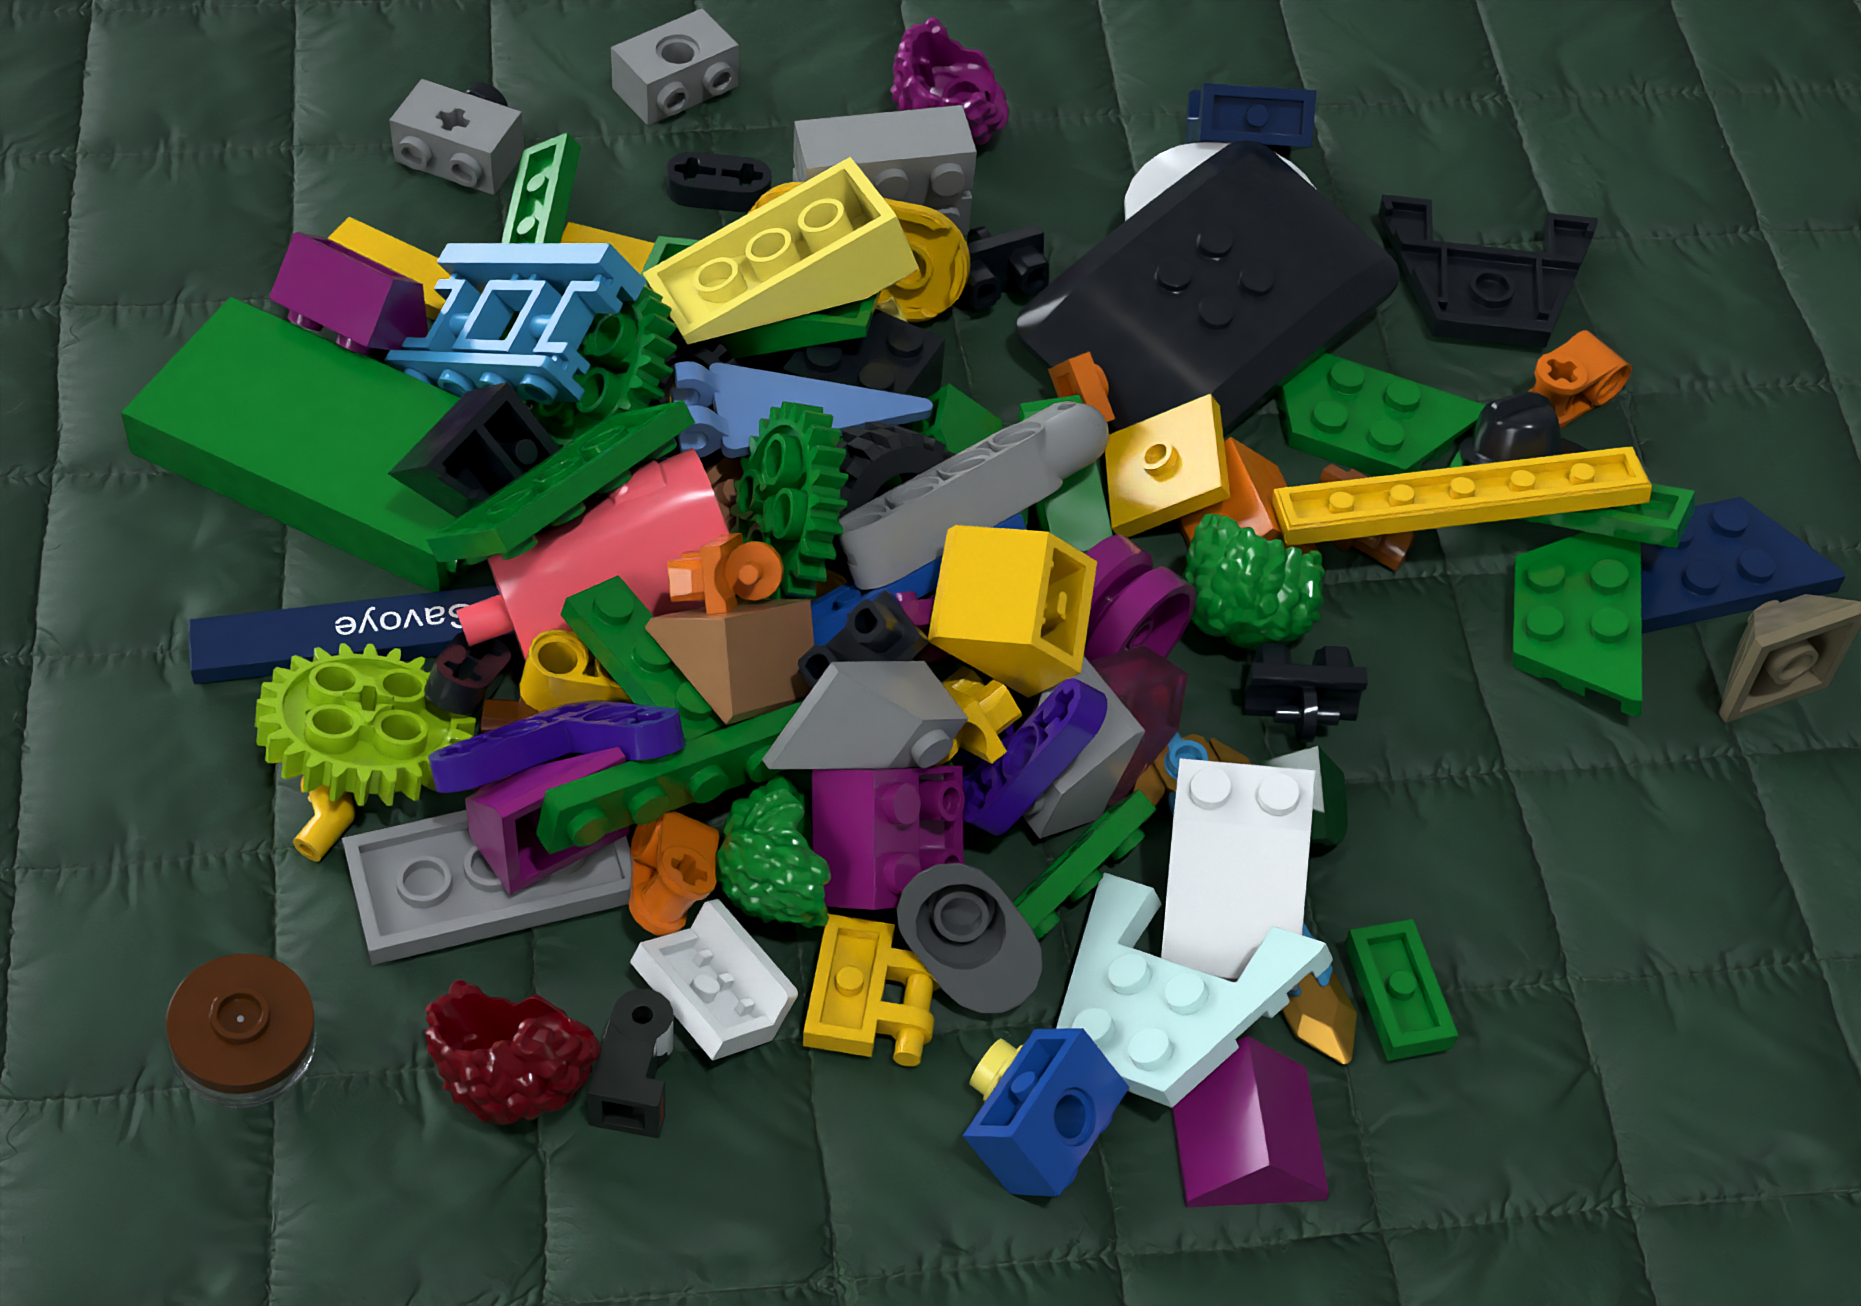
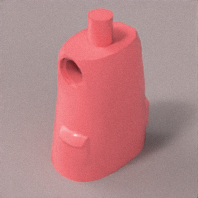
(620, 533)

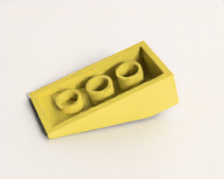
(788, 258)

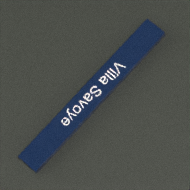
(261, 641)

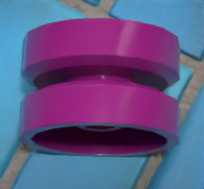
(1135, 602)

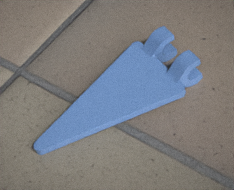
(747, 394)

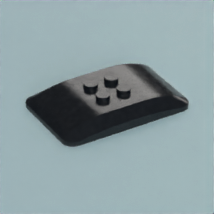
(1212, 290)

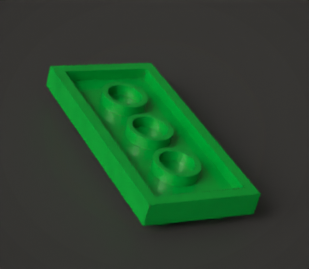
(560, 483)

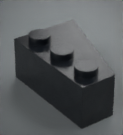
(476, 450)

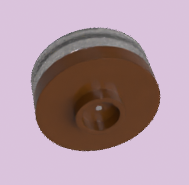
(241, 1030)

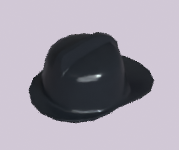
(1517, 430)

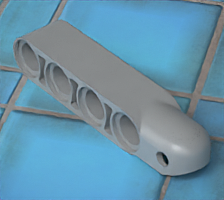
(970, 489)

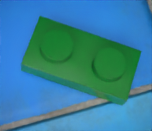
(1401, 989)

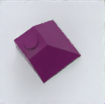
(507, 814)

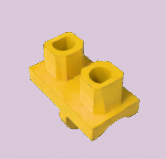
(988, 710)

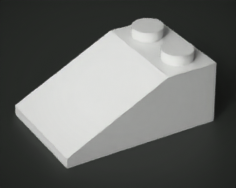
(1235, 862)

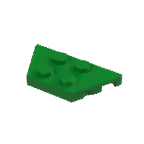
(1371, 417)
(1582, 616)

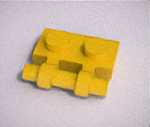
(850, 988)

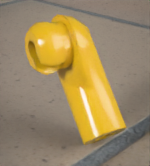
(326, 825)

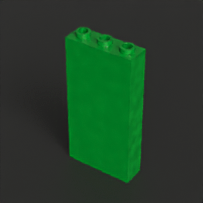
(298, 436)

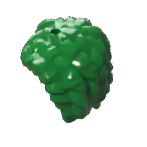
(1251, 585)
(770, 857)

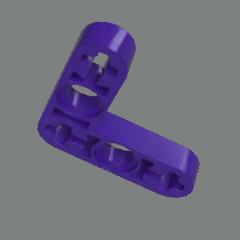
(577, 727)
(1034, 756)

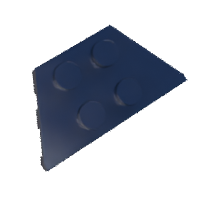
(1727, 566)

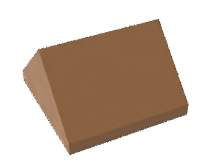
(743, 657)

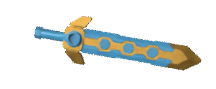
(1320, 1007)

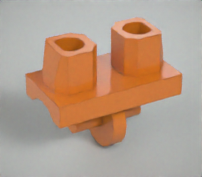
(725, 573)

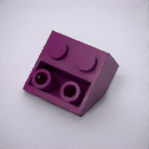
(349, 295)
(884, 829)

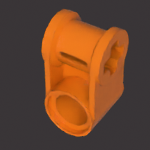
(1580, 376)
(671, 870)

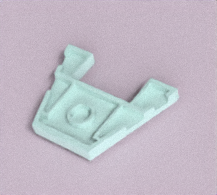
(1163, 1020)

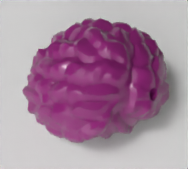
(943, 73)

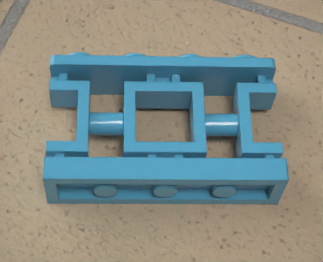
(557, 297)

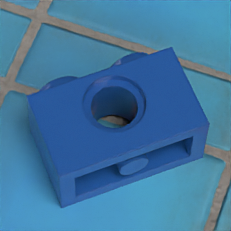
(1046, 1112)

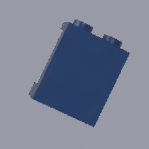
(1253, 113)

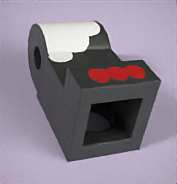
(634, 1046)

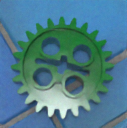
(624, 370)
(793, 494)

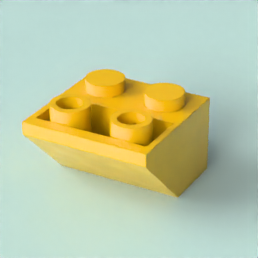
(1013, 605)

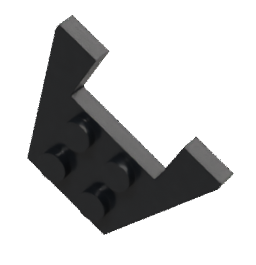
(1486, 289)

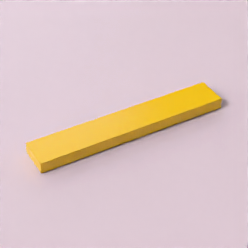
(1460, 495)

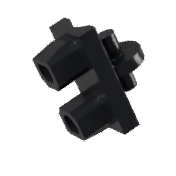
(1004, 264)
(872, 633)
(1304, 693)

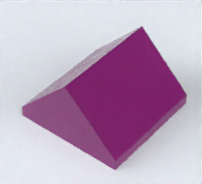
(1250, 1133)

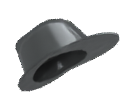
(970, 937)

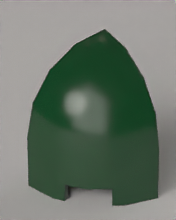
(1329, 799)

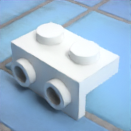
(718, 982)

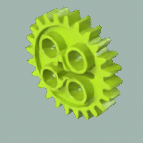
(355, 723)

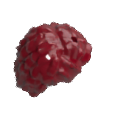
(507, 1055)

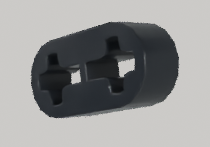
(716, 181)
(466, 674)

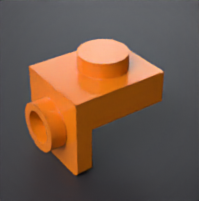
(1085, 379)

